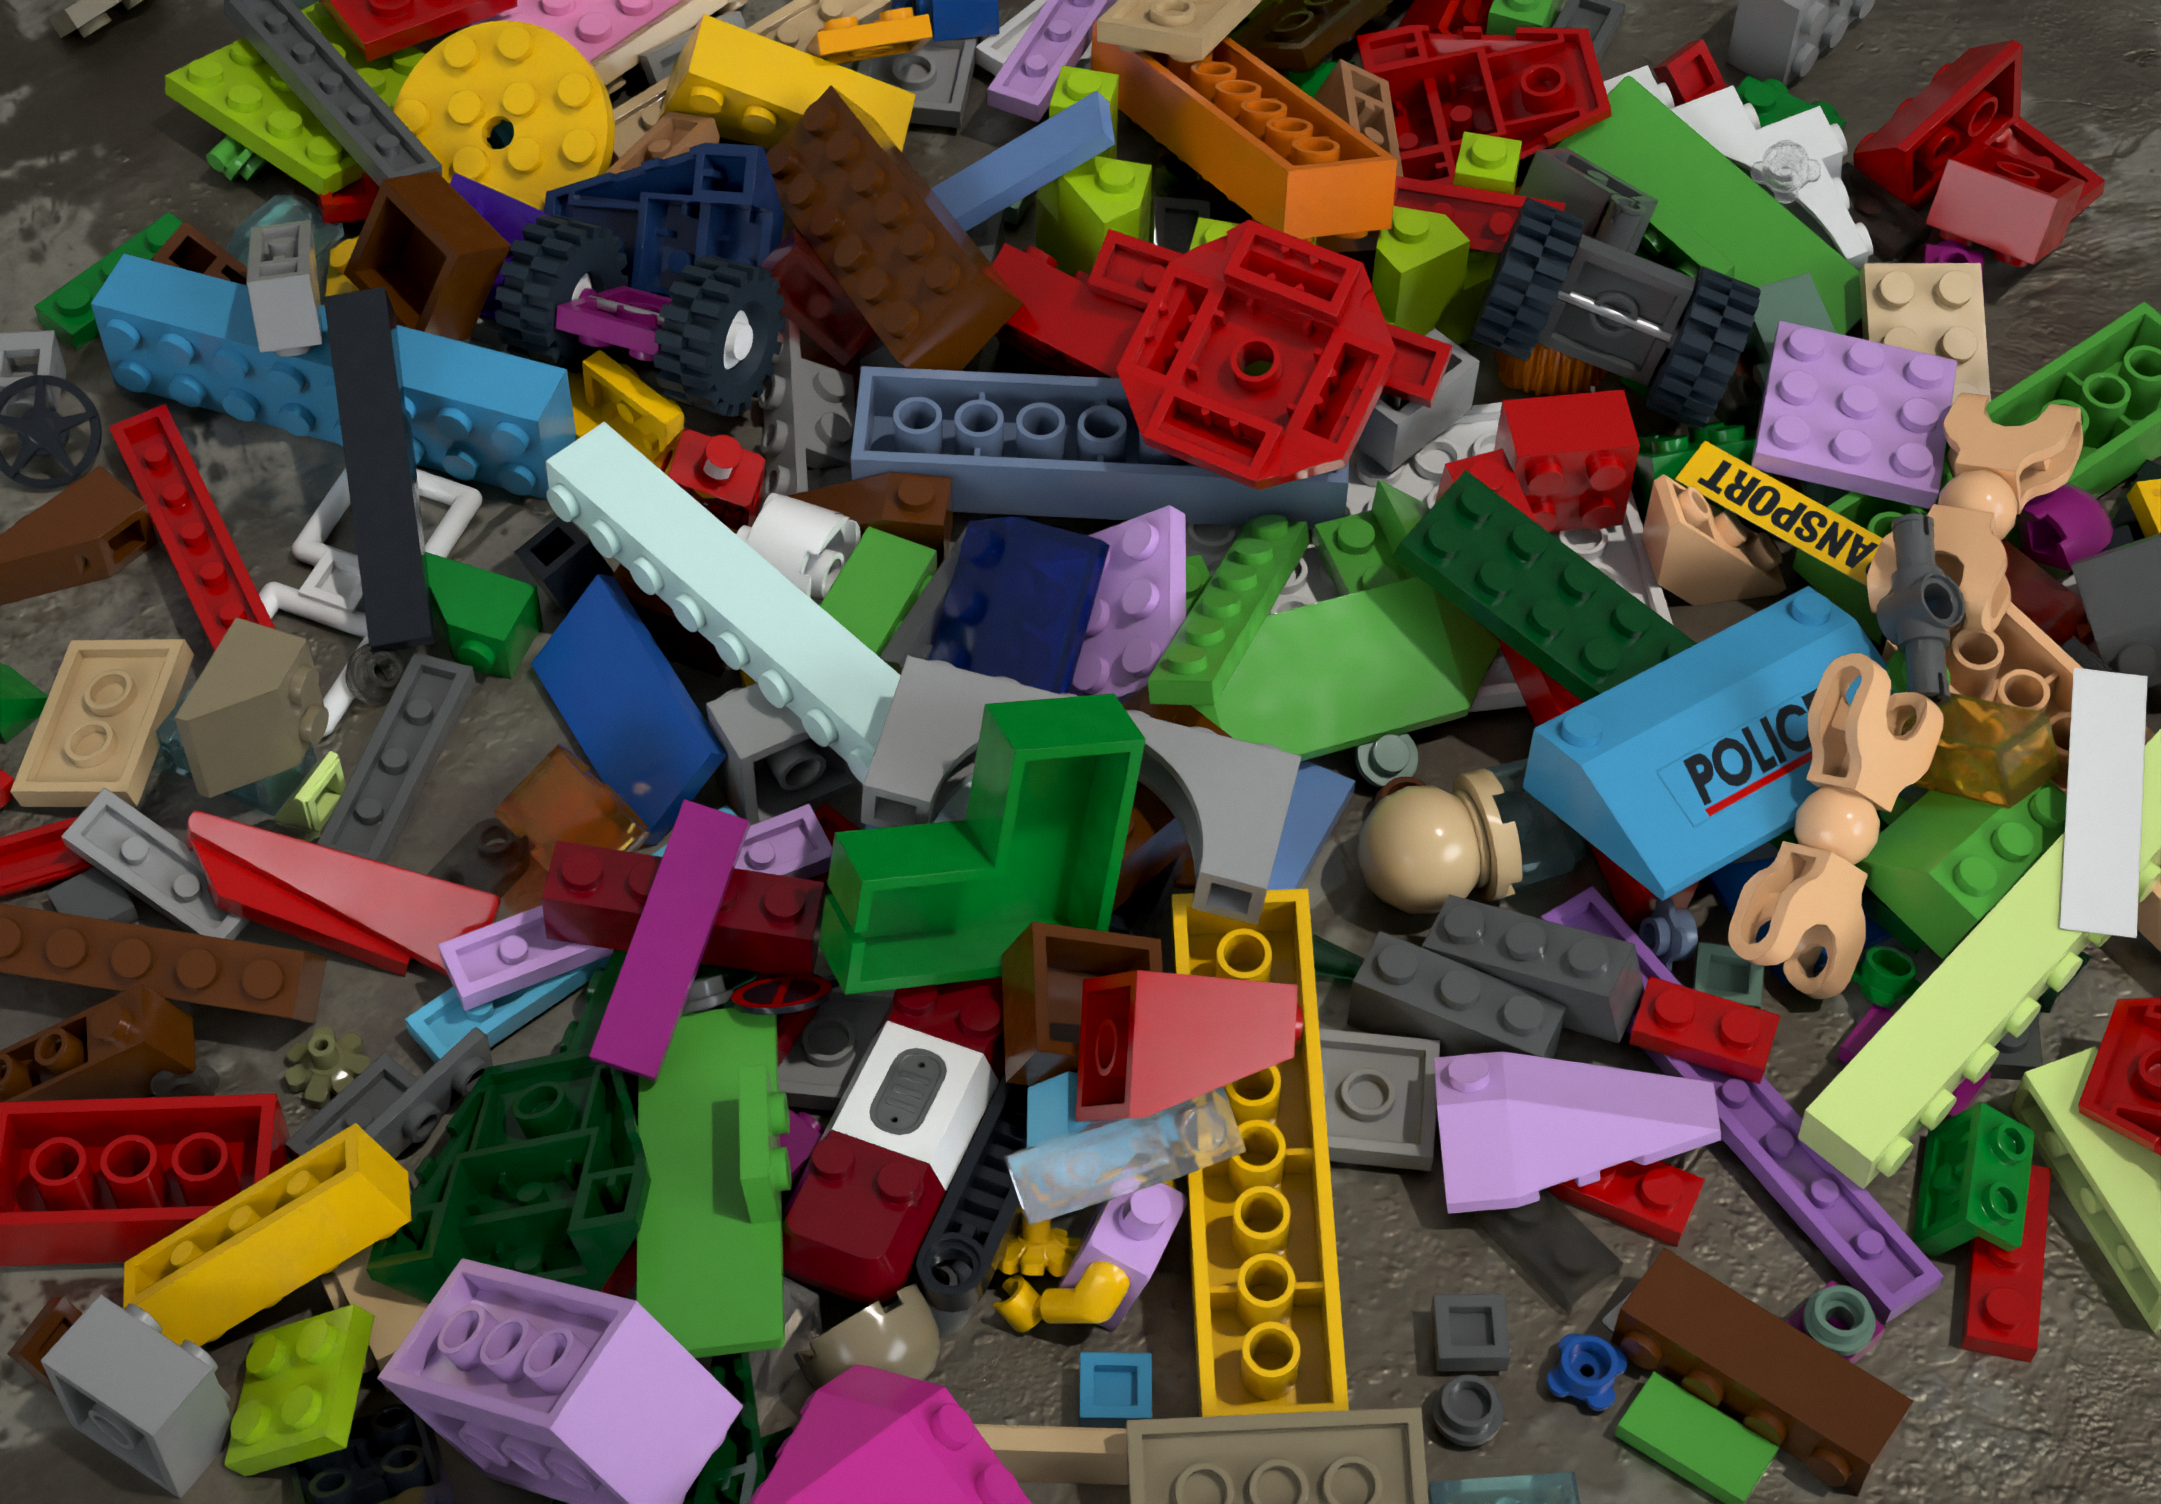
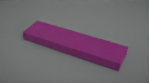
(669, 940)

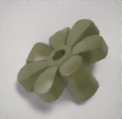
(325, 1065)

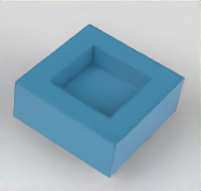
(1114, 1388)

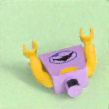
(1108, 1267)

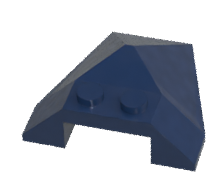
(679, 209)

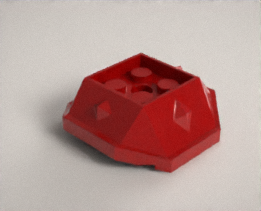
(1245, 303)

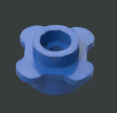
(1590, 1352)

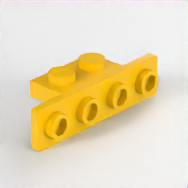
(629, 406)

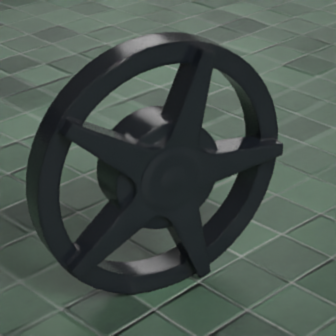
(48, 432)

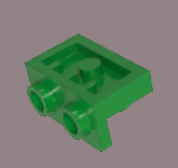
(1974, 1181)

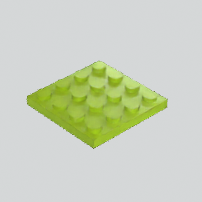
(258, 109)

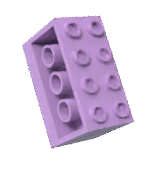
(560, 1389)

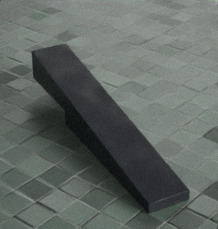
(380, 469)

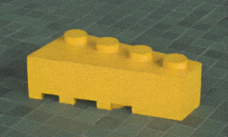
(764, 87)

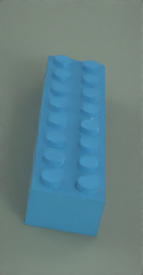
(198, 344)

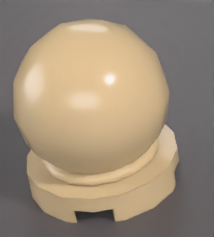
(1439, 844)

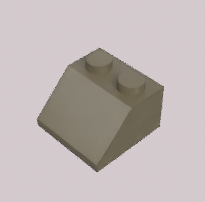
(251, 709)

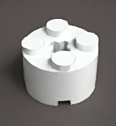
(803, 542)

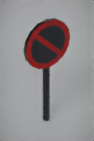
(783, 994)

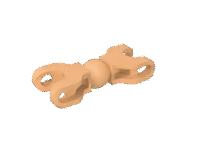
(1992, 480)
(1813, 885)

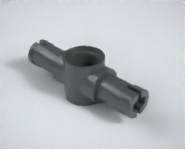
(1920, 608)

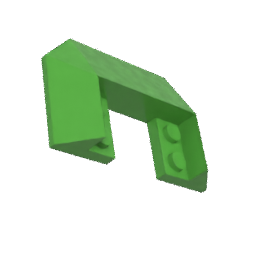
(1360, 663)

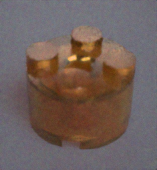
(569, 805)

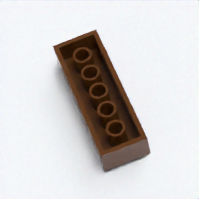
(888, 237)

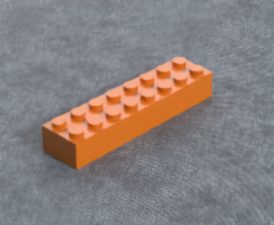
(1257, 139)

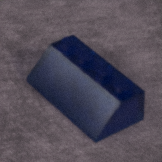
(1020, 602)

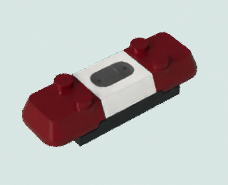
(896, 1141)

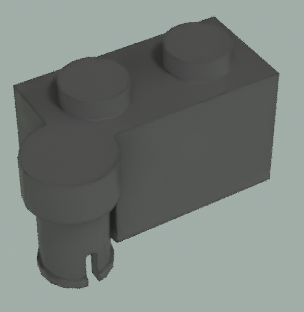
(1610, 206)

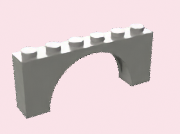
(1219, 788)

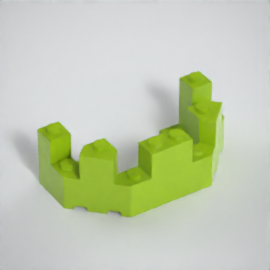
(1420, 266)

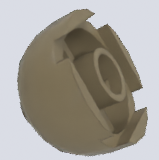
(890, 1338)

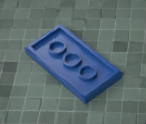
(628, 706)

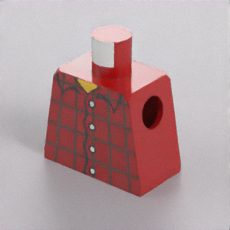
(716, 475)

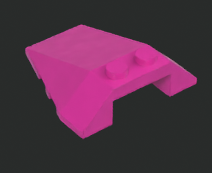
(886, 1442)

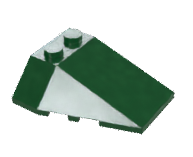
(532, 1181)

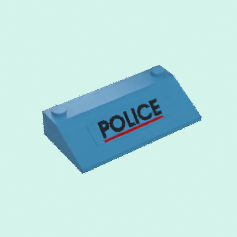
(1700, 748)

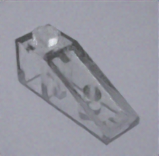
(1123, 1156)

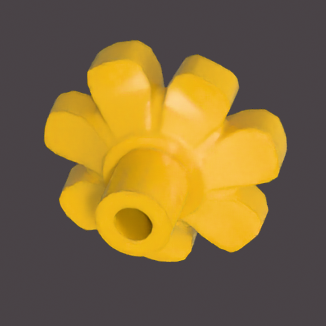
(1039, 1248)

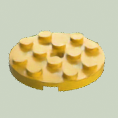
(515, 76)

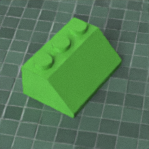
(1958, 858)

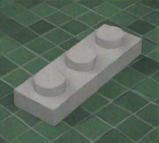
(149, 865)

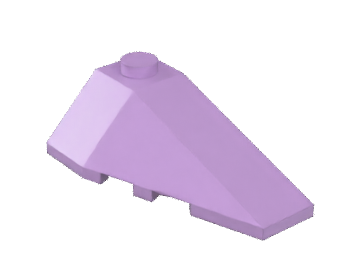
(1542, 1121)

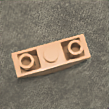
(1706, 551)

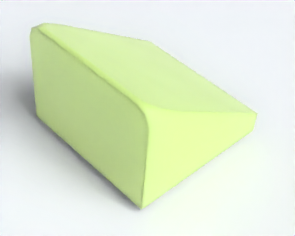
(316, 795)

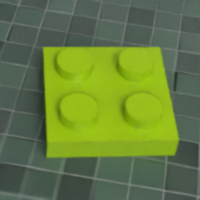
(299, 1391)

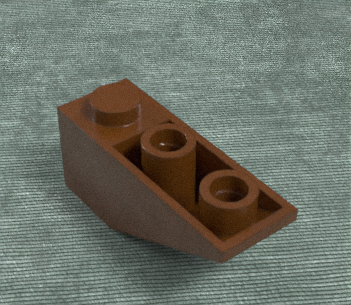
(74, 538)
(101, 1051)

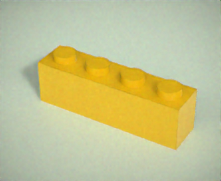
(270, 1238)

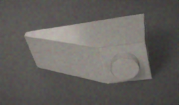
(284, 288)

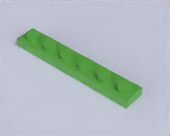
(1229, 612)

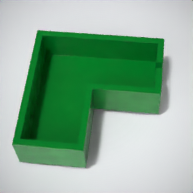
(1035, 846)

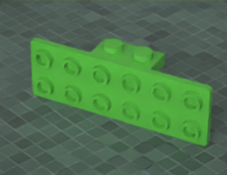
(1709, 206)
(716, 1186)

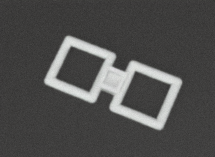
(334, 587)

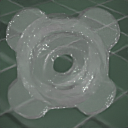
(1781, 156)

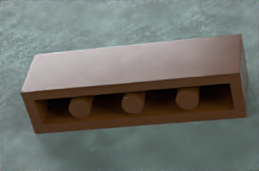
(1760, 1371)

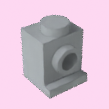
(51, 363)

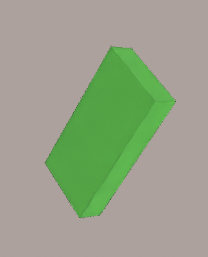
(1696, 1441)

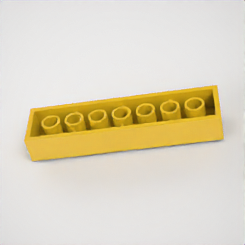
(1265, 1217)

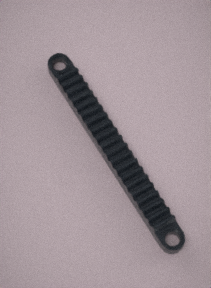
(982, 1202)

